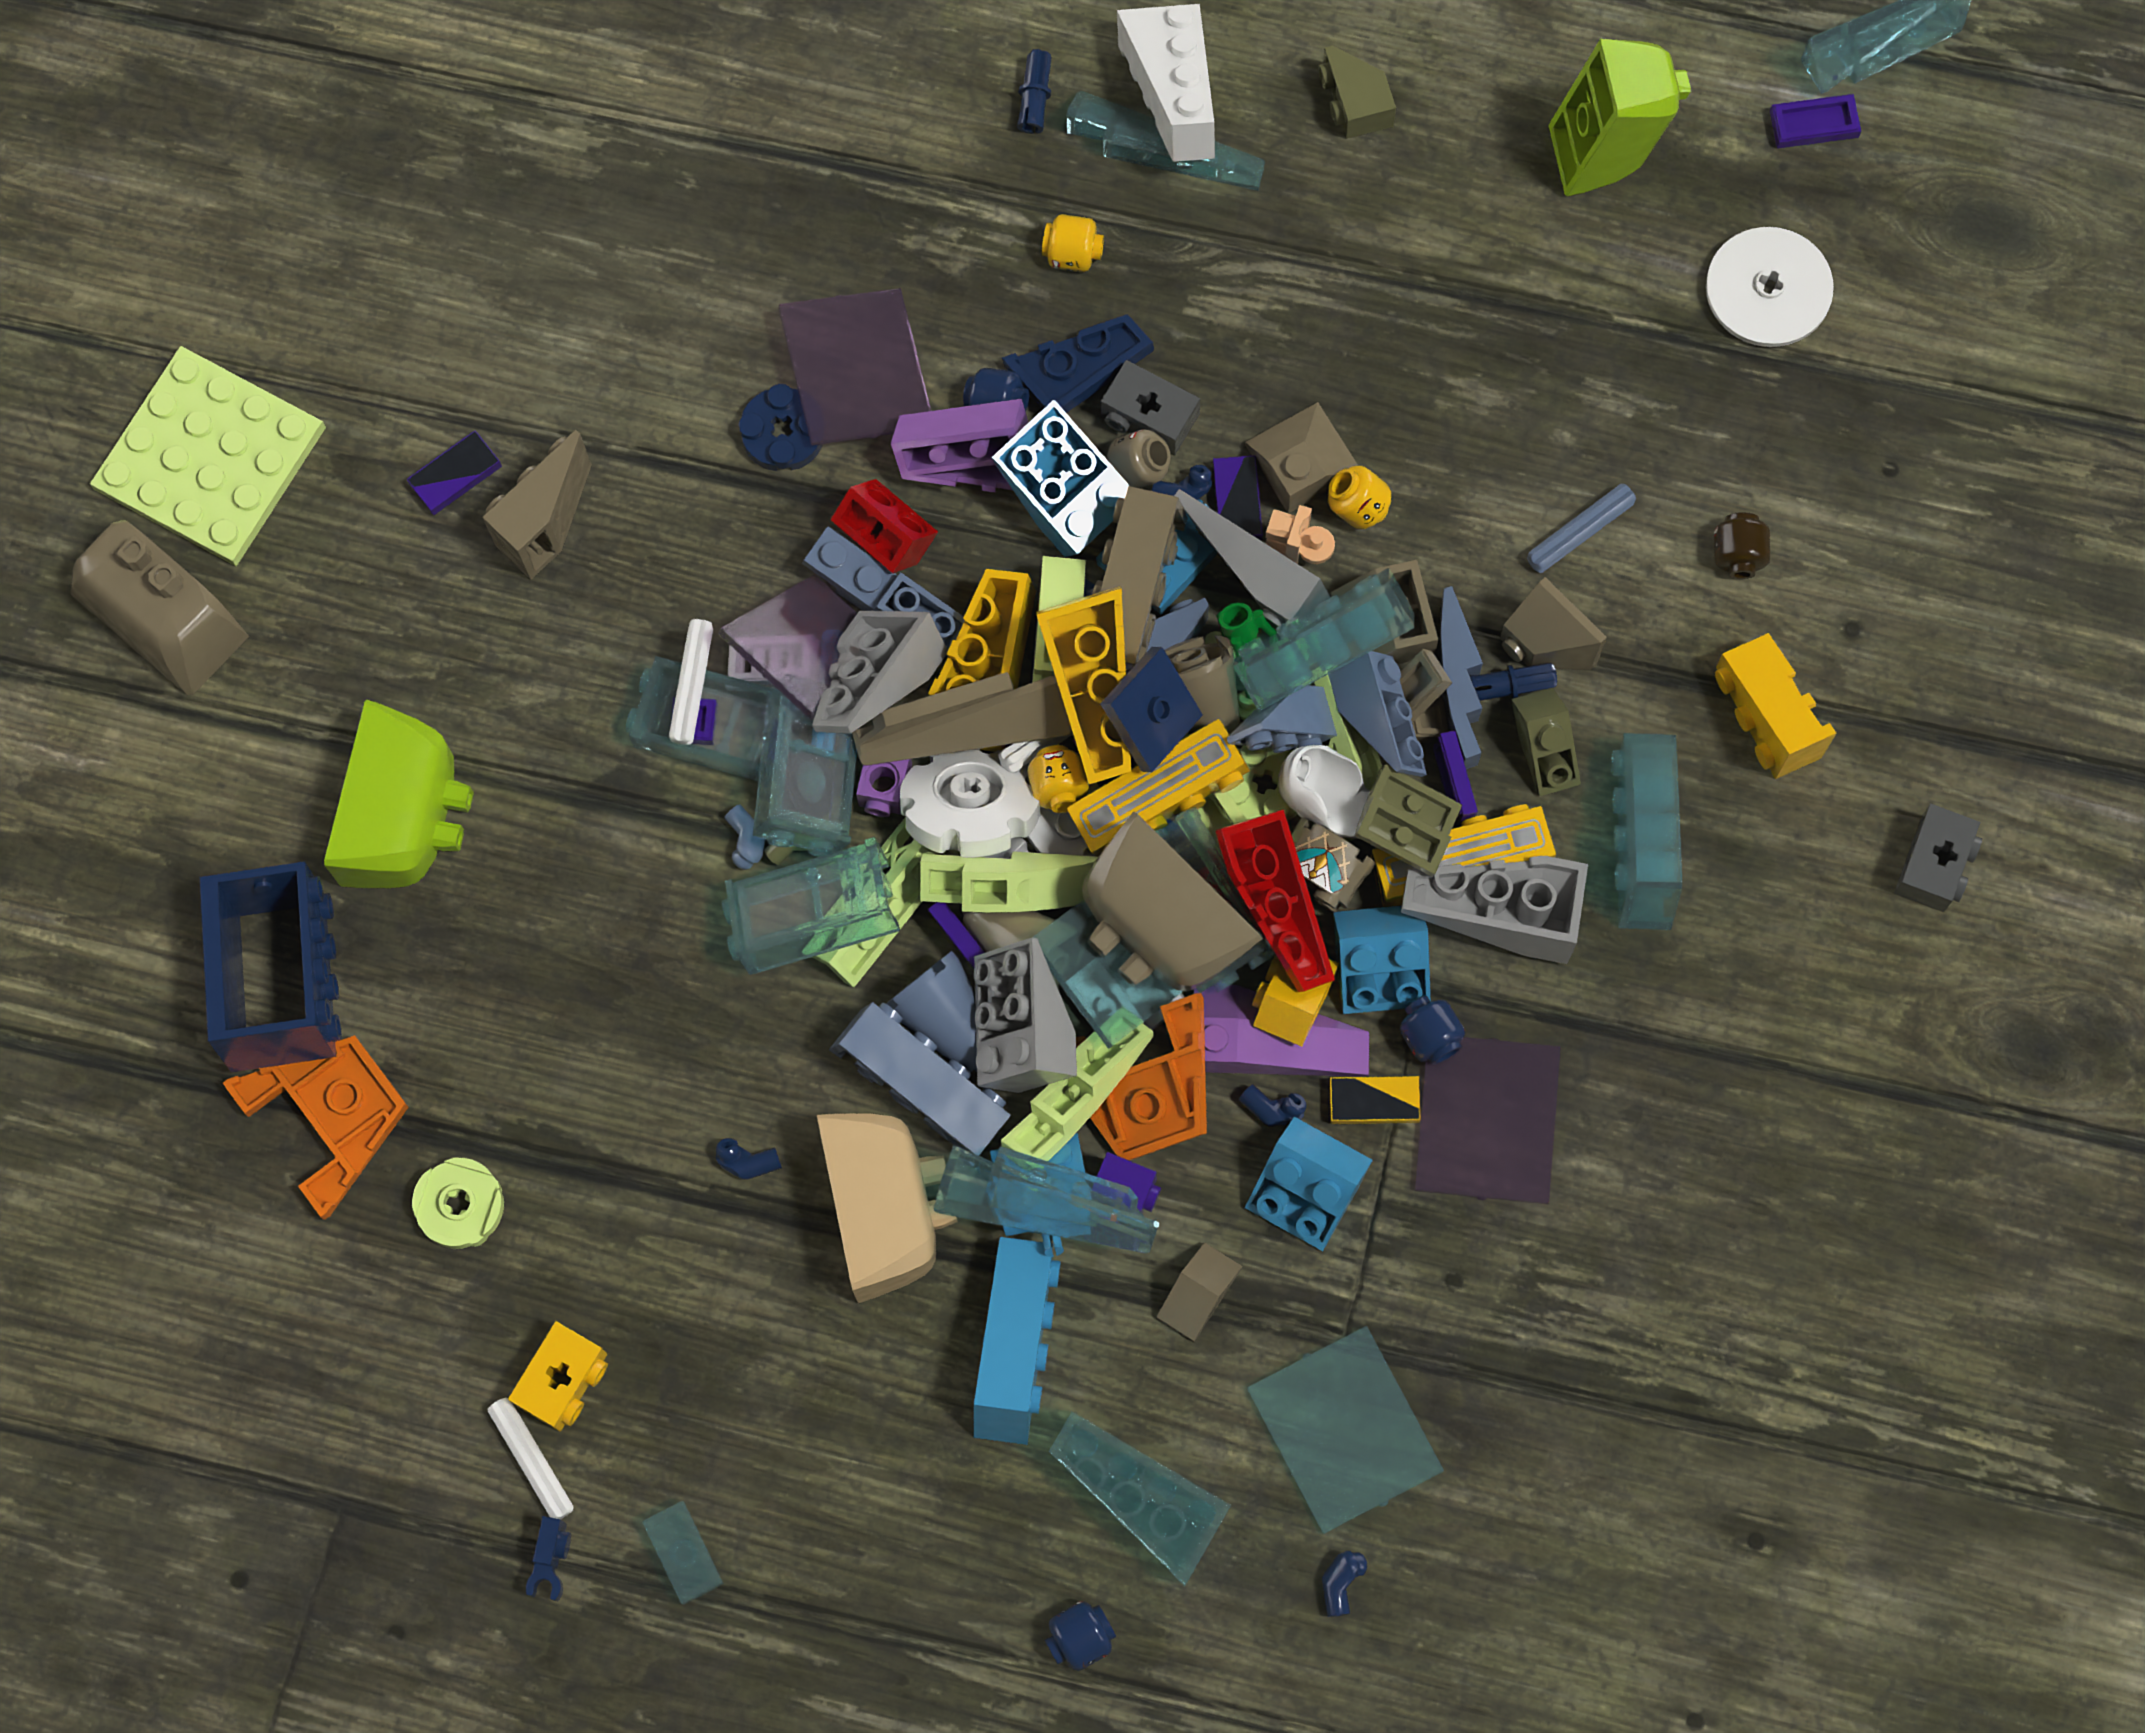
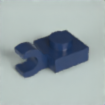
(551, 1545)

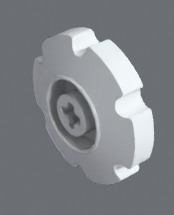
(968, 804)

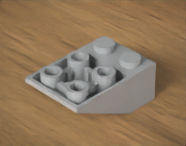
(1020, 1021)

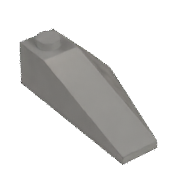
(1271, 579)
(878, 664)
(1512, 905)

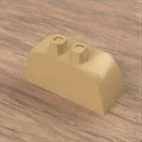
(881, 1200)

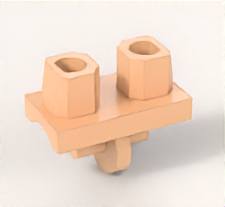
(1294, 537)

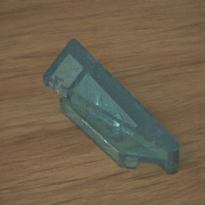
(1881, 39)
(1136, 140)
(1043, 1199)

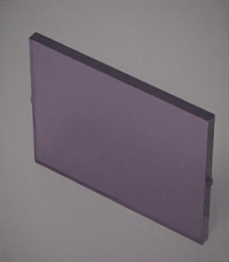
(854, 364)
(794, 640)
(1489, 1122)

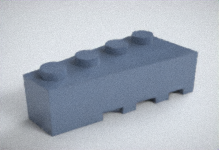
(922, 1078)

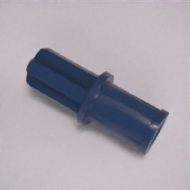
(1034, 92)
(1515, 681)

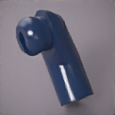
(743, 1163)

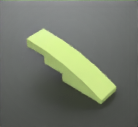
(1069, 1103)

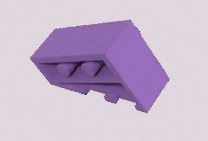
(957, 443)

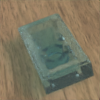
(683, 1552)

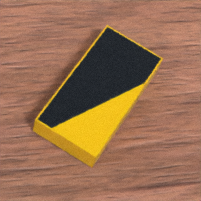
(1374, 1100)

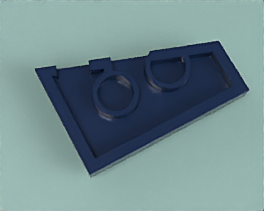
(1081, 364)

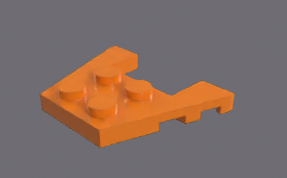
(1163, 1097)
(345, 1103)

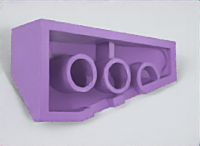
(1239, 1047)

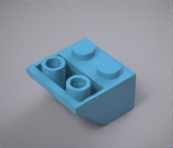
(1381, 959)
(1308, 1183)

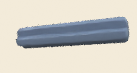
(1581, 528)

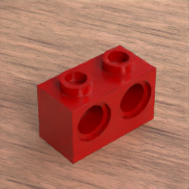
(884, 525)

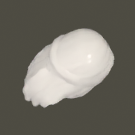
(1324, 788)

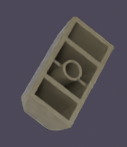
(155, 606)
(1161, 912)

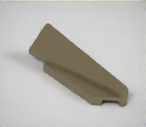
(965, 719)

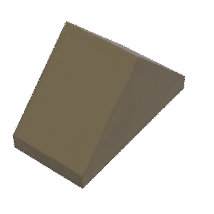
(1198, 1291)

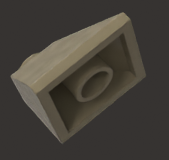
(1300, 456)
(1552, 631)

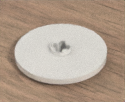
(1800, 292)

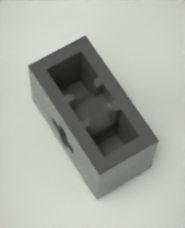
(1140, 390)
(1921, 876)

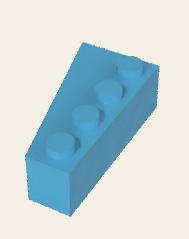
(1013, 1341)

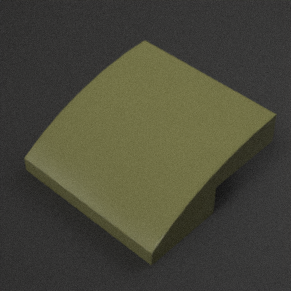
(1407, 820)

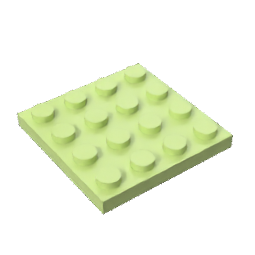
(208, 455)

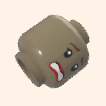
(1140, 458)

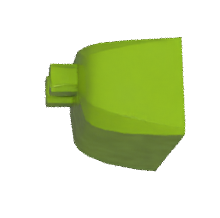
(1615, 113)
(394, 803)

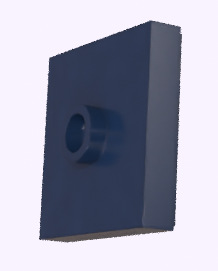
(1151, 709)

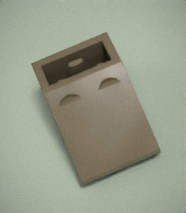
(537, 513)

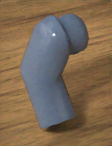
(749, 847)

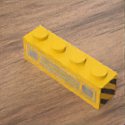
(1180, 782)
(1509, 838)

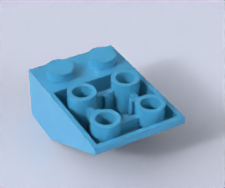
(1061, 479)

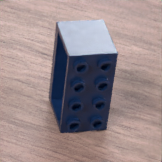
(256, 892)

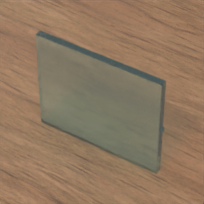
(1093, 981)
(1345, 1430)

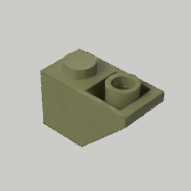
(1359, 93)
(1547, 741)

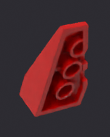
(1273, 886)

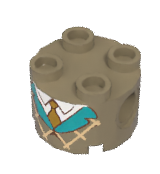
(1329, 865)

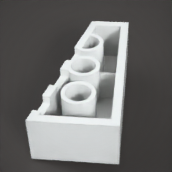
(1171, 68)

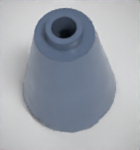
(942, 1009)

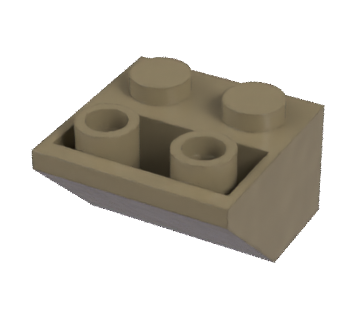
(1423, 634)

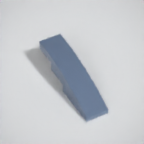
(1459, 660)

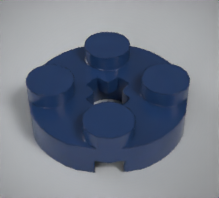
(757, 430)

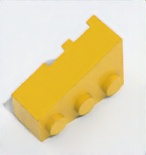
(1772, 706)

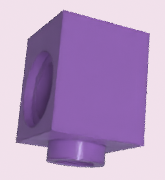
(878, 802)

